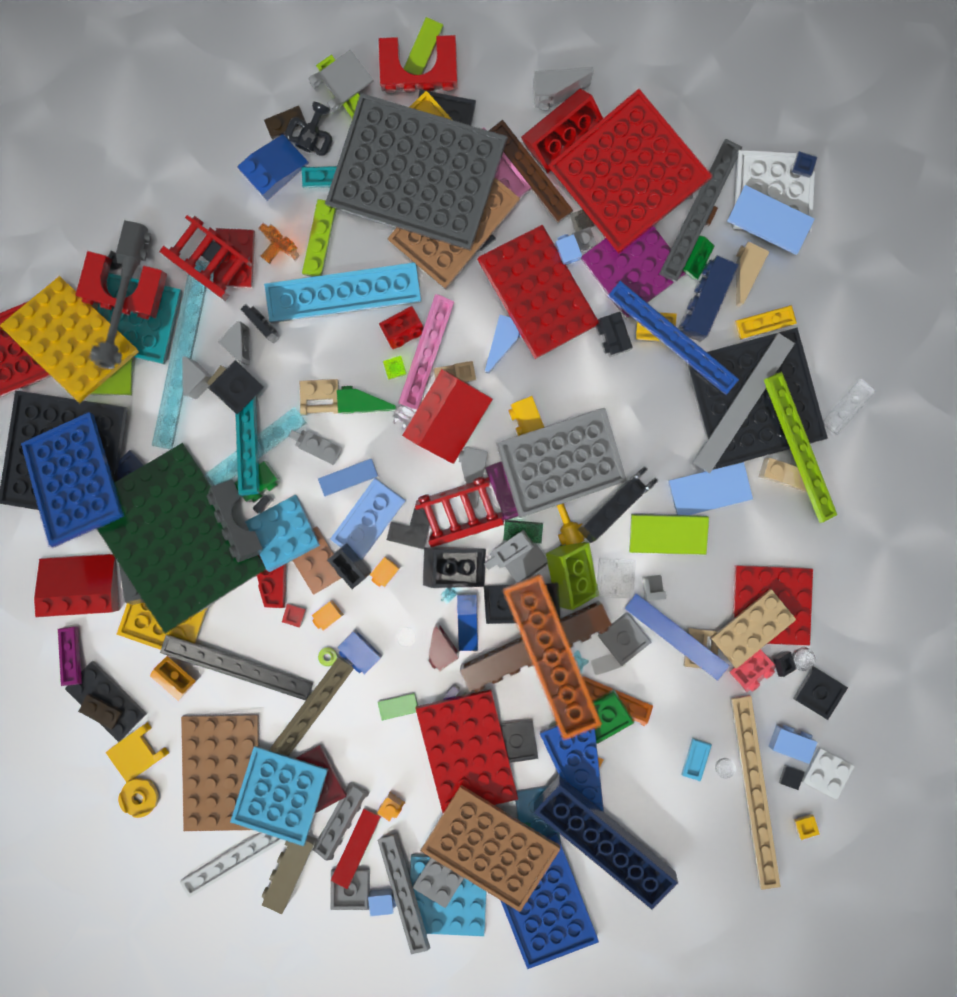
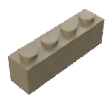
(286, 876)

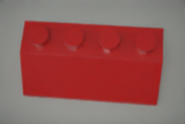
(562, 128)

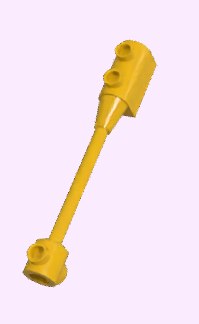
(529, 420)

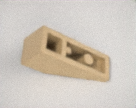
(750, 263)
(782, 473)

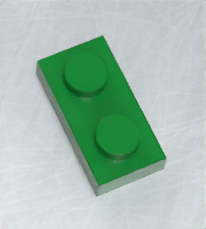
(698, 257)

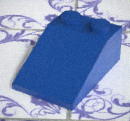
(272, 166)

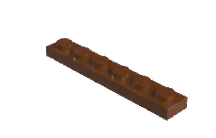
(533, 174)

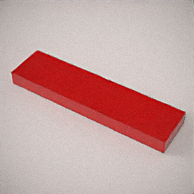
(355, 848)

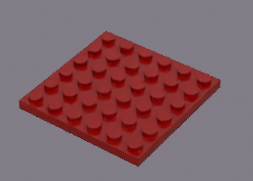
(629, 171)

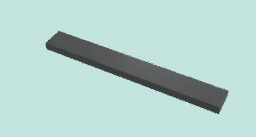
(700, 211)

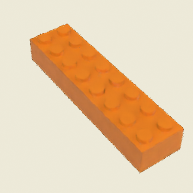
(552, 656)

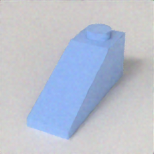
(504, 339)

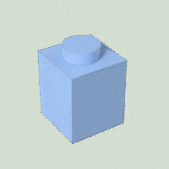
(568, 249)
(381, 902)

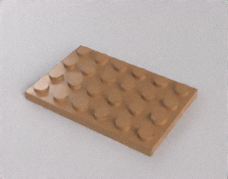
(444, 260)
(214, 767)
(490, 848)

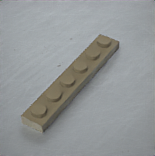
(312, 707)

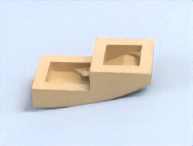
(464, 371)

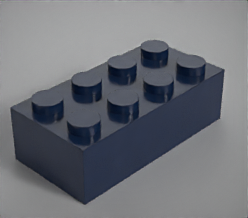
(709, 298)

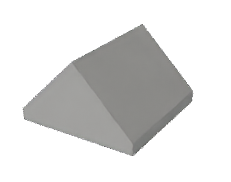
(237, 342)
(194, 378)

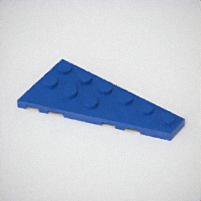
(576, 761)

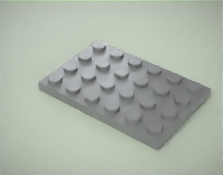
(561, 462)

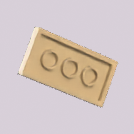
(753, 628)

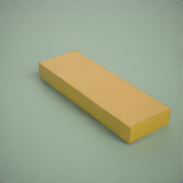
(765, 322)

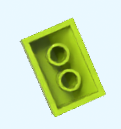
(574, 572)

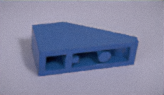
(467, 621)

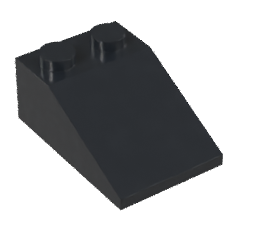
(453, 567)

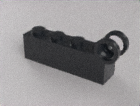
(615, 506)

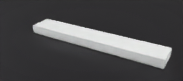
(228, 863)

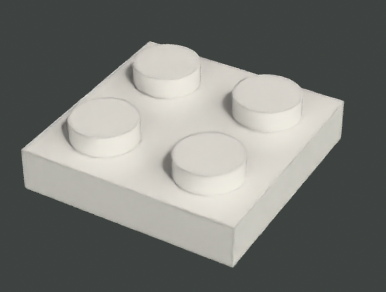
(827, 773)

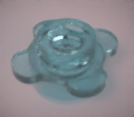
(448, 594)

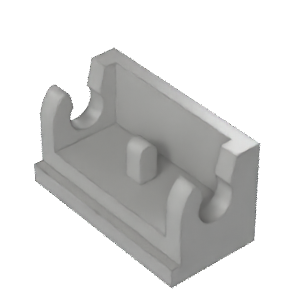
(527, 564)

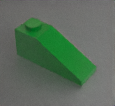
(356, 401)

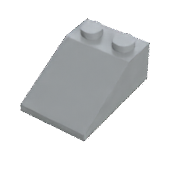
(556, 86)

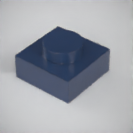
(804, 164)

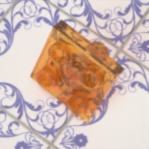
(277, 244)

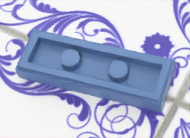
(348, 477)

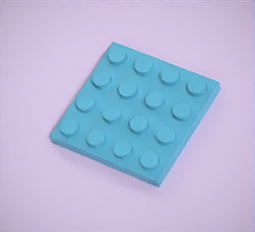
(279, 795)
(463, 913)

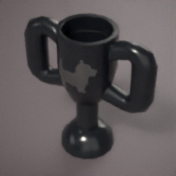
(309, 134)

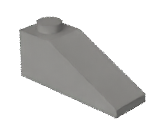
(473, 466)

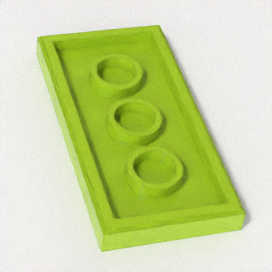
(668, 534)

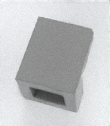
(653, 588)

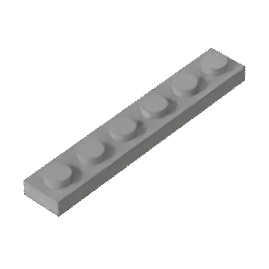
(404, 894)

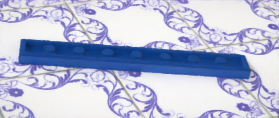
(673, 337)

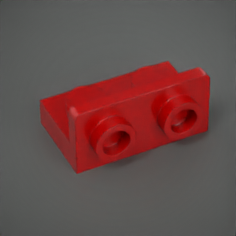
(402, 327)

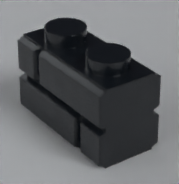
(614, 334)

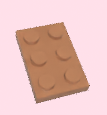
(315, 567)

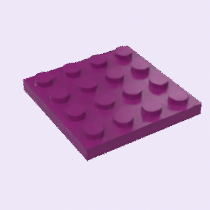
(635, 266)

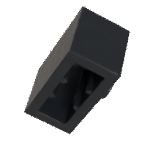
(349, 566)

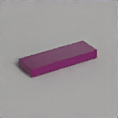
(502, 490)
(69, 656)

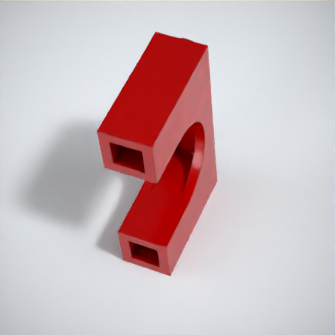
(441, 76)
(93, 287)

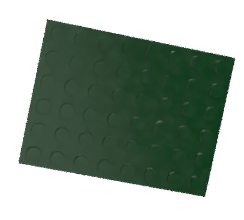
(173, 541)

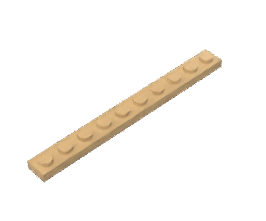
(755, 792)

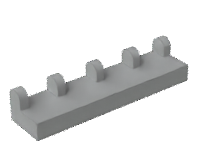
(340, 822)

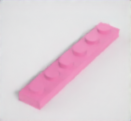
(426, 352)

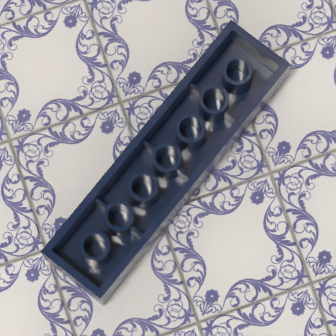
(605, 842)

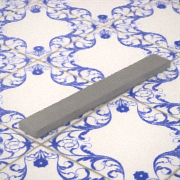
(743, 403)

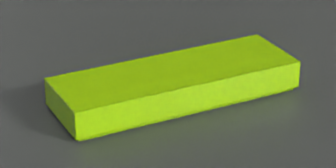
(423, 47)

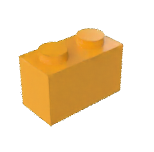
(172, 678)

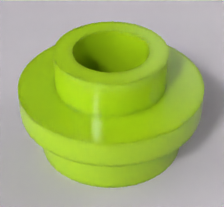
(327, 650)

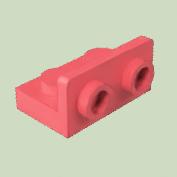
(753, 671)

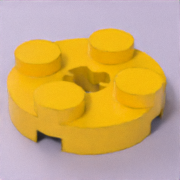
(133, 807)

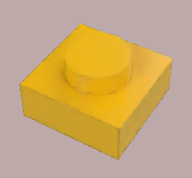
(806, 826)

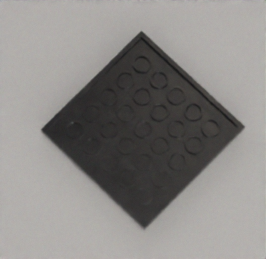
(39, 413)
(761, 431)

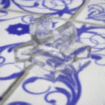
(404, 415)

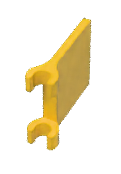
(134, 754)

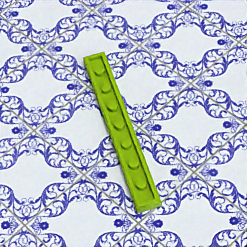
(800, 447)

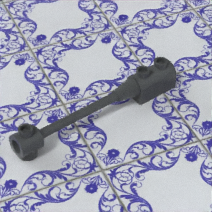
(129, 254)

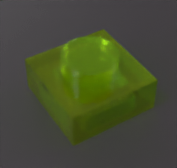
(394, 367)

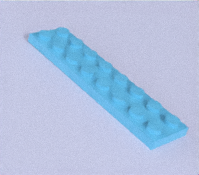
(342, 292)

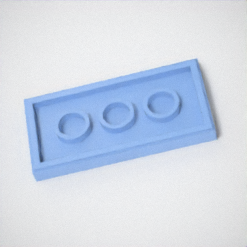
(770, 219)
(710, 490)
(368, 518)

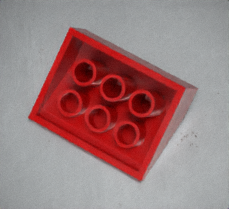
(447, 416)
(76, 586)

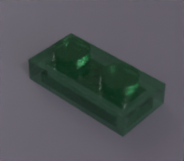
(532, 529)

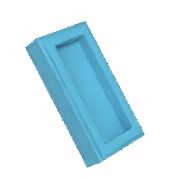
(696, 759)

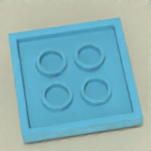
(283, 533)

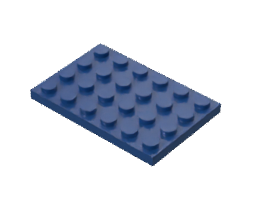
(71, 480)
(554, 916)

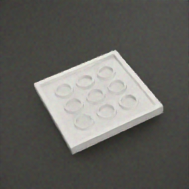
(772, 176)

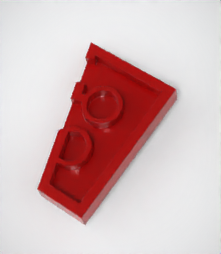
(272, 587)

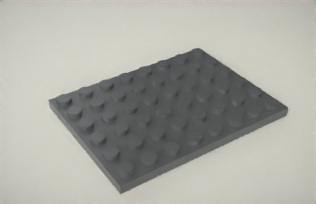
(416, 171)

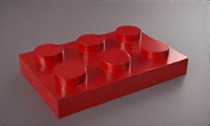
(244, 241)

